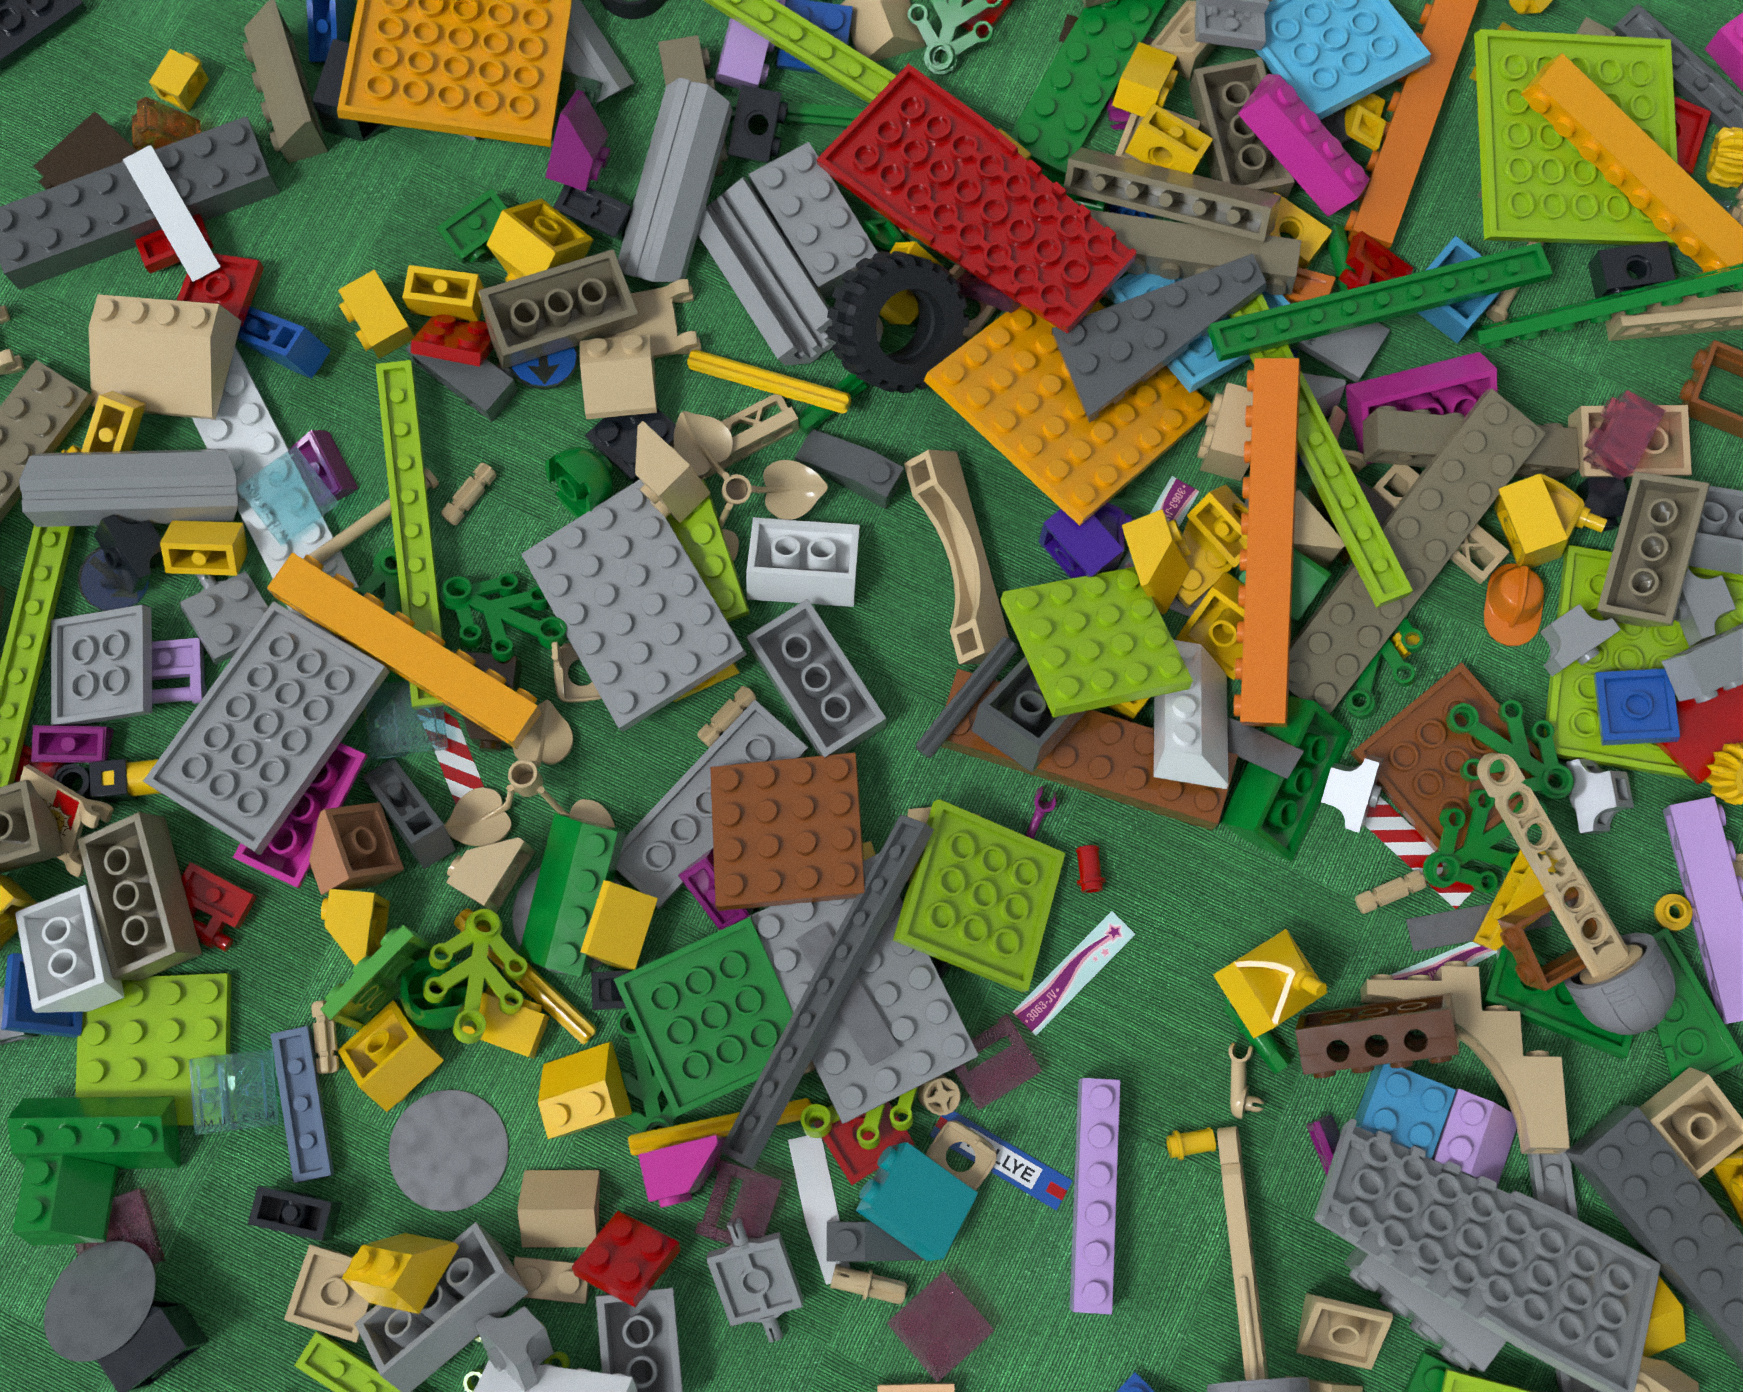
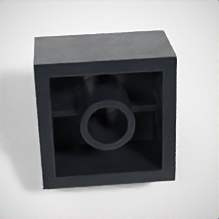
(328, 94)
(156, 1348)

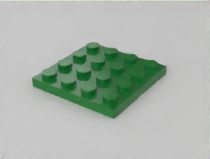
(708, 1014)

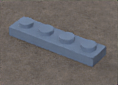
(302, 1104)

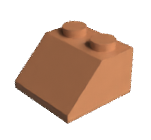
(353, 848)

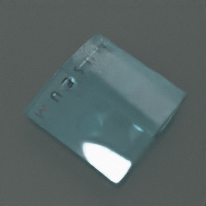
(288, 495)
(397, 728)
(233, 1092)

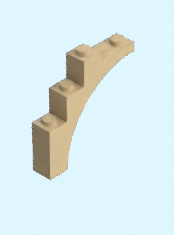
(1529, 1082)

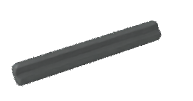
(966, 697)

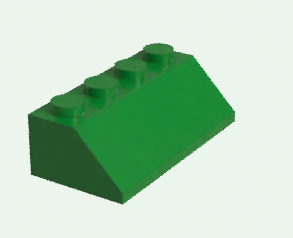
(1276, 809)
(566, 892)
(98, 1129)

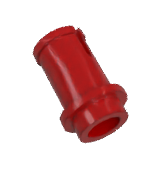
(1089, 869)

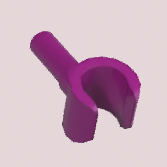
(1117, 115)
(1039, 813)

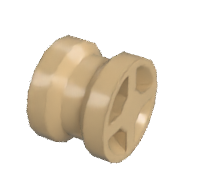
(945, 1097)

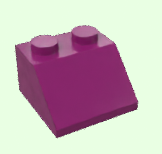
(578, 145)

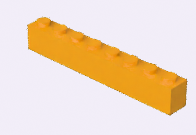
(1635, 164)
(405, 650)

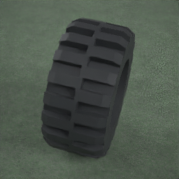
(859, 306)

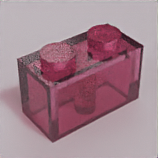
(1623, 434)

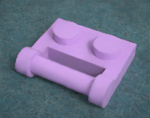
(179, 660)

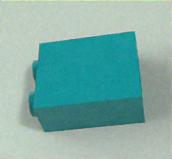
(916, 1201)

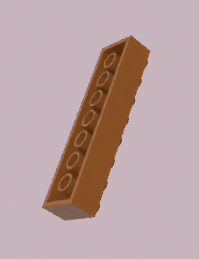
(1103, 759)

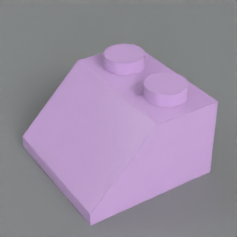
(1476, 1136)

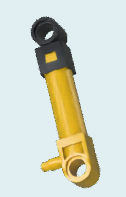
(109, 779)

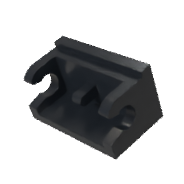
(594, 210)

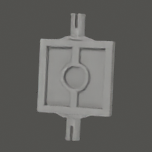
(224, 613)
(755, 1279)

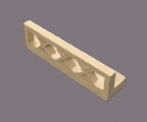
(1691, 316)
(762, 433)
(1477, 544)

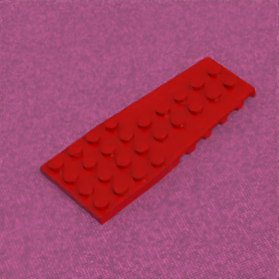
(976, 199)

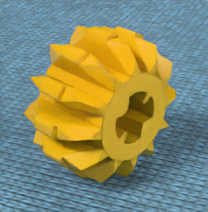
(1726, 158)
(1728, 774)

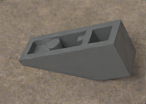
(483, 387)
(852, 467)
(409, 813)
(863, 1242)

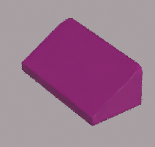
(327, 461)
(71, 744)
(701, 883)
(1325, 1139)

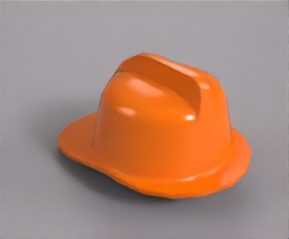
(1513, 604)

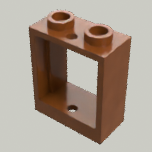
(1723, 357)
(1517, 942)

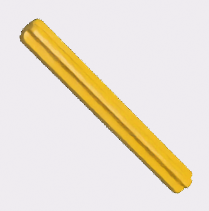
(769, 381)
(542, 992)
(700, 1129)

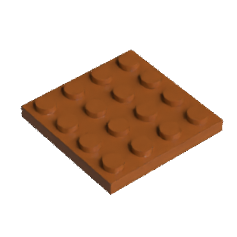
(1426, 757)
(787, 832)

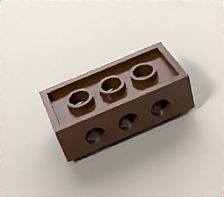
(1389, 1019)

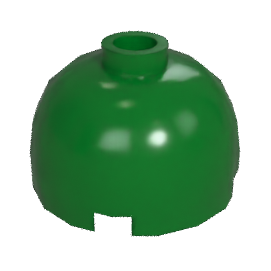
(581, 477)
(424, 1013)

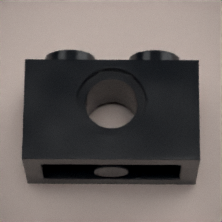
(752, 104)
(1648, 261)
(295, 1213)

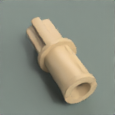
(868, 1284)

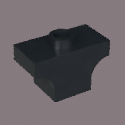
(1605, 498)
(130, 550)

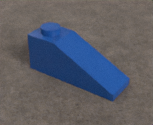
(327, 22)
(283, 342)

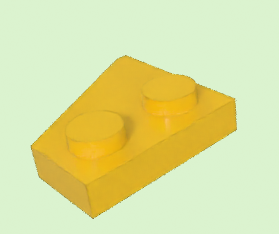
(1205, 566)

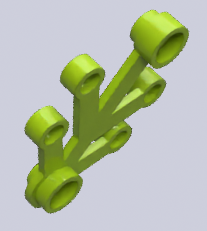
(477, 970)
(871, 1122)

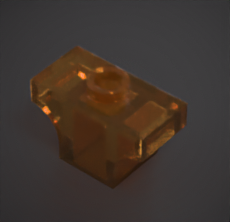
(160, 125)

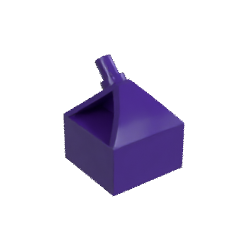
(1086, 548)

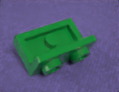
(472, 226)

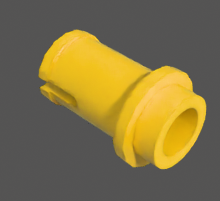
(1190, 1143)

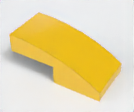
(1364, 121)

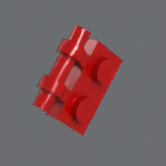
(1371, 263)
(219, 899)

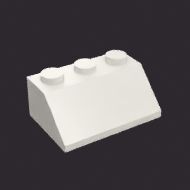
(802, 562)
(66, 955)

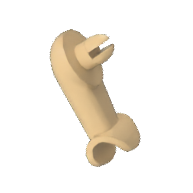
(1239, 1090)

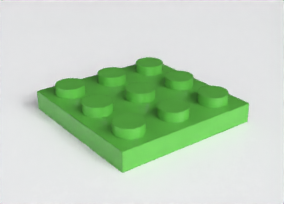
(376, 979)

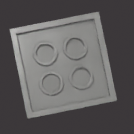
(101, 666)

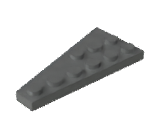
(1143, 334)

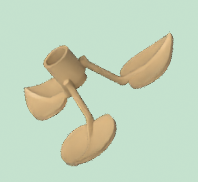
(789, 484)
(480, 813)

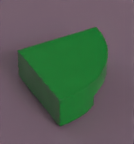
(882, 233)

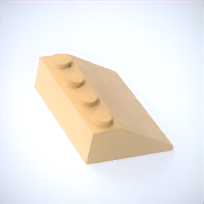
(162, 353)

